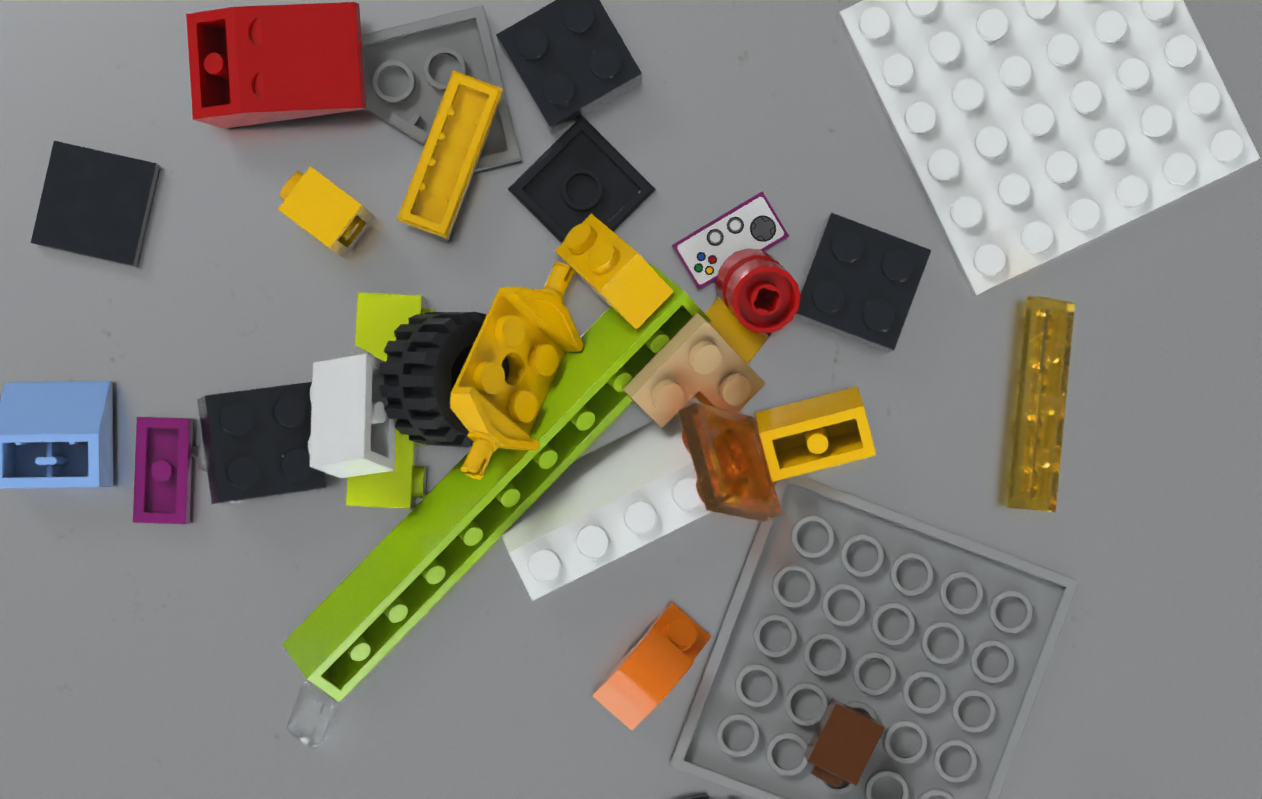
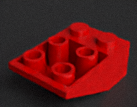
(275, 63)

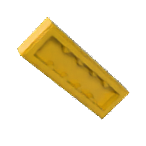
(450, 155)

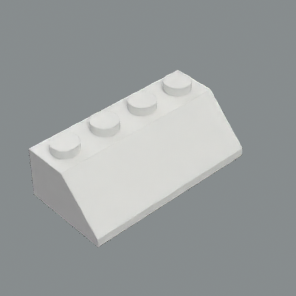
(606, 508)

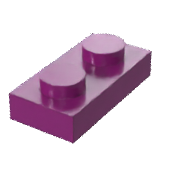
(163, 470)

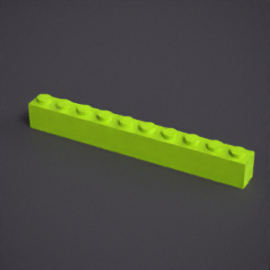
(467, 514)

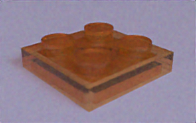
(729, 462)

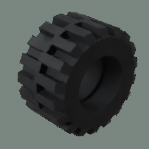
(420, 375)

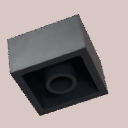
(569, 60)
(861, 282)
(258, 442)

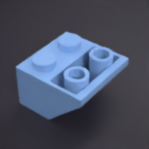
(56, 434)

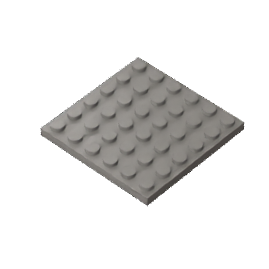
(888, 620)

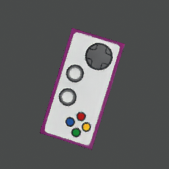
(743, 227)

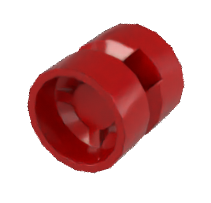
(758, 290)

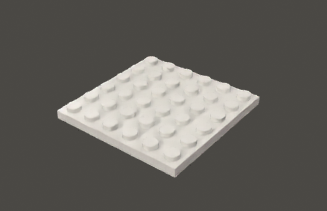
(1046, 117)

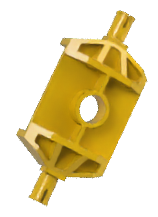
(534, 336)

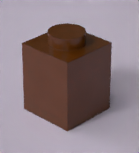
(842, 744)

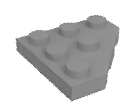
(412, 66)

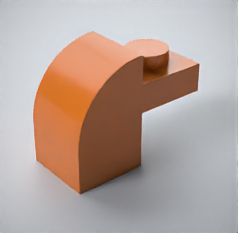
(652, 667)

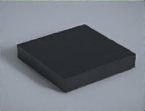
(581, 178)
(95, 203)

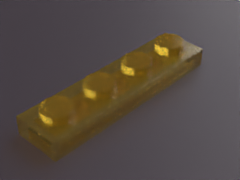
(1040, 404)

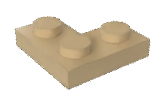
(693, 363)

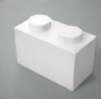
(349, 418)

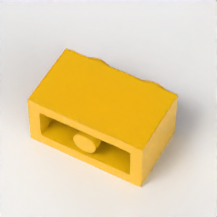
(324, 210)
(614, 271)
(815, 433)

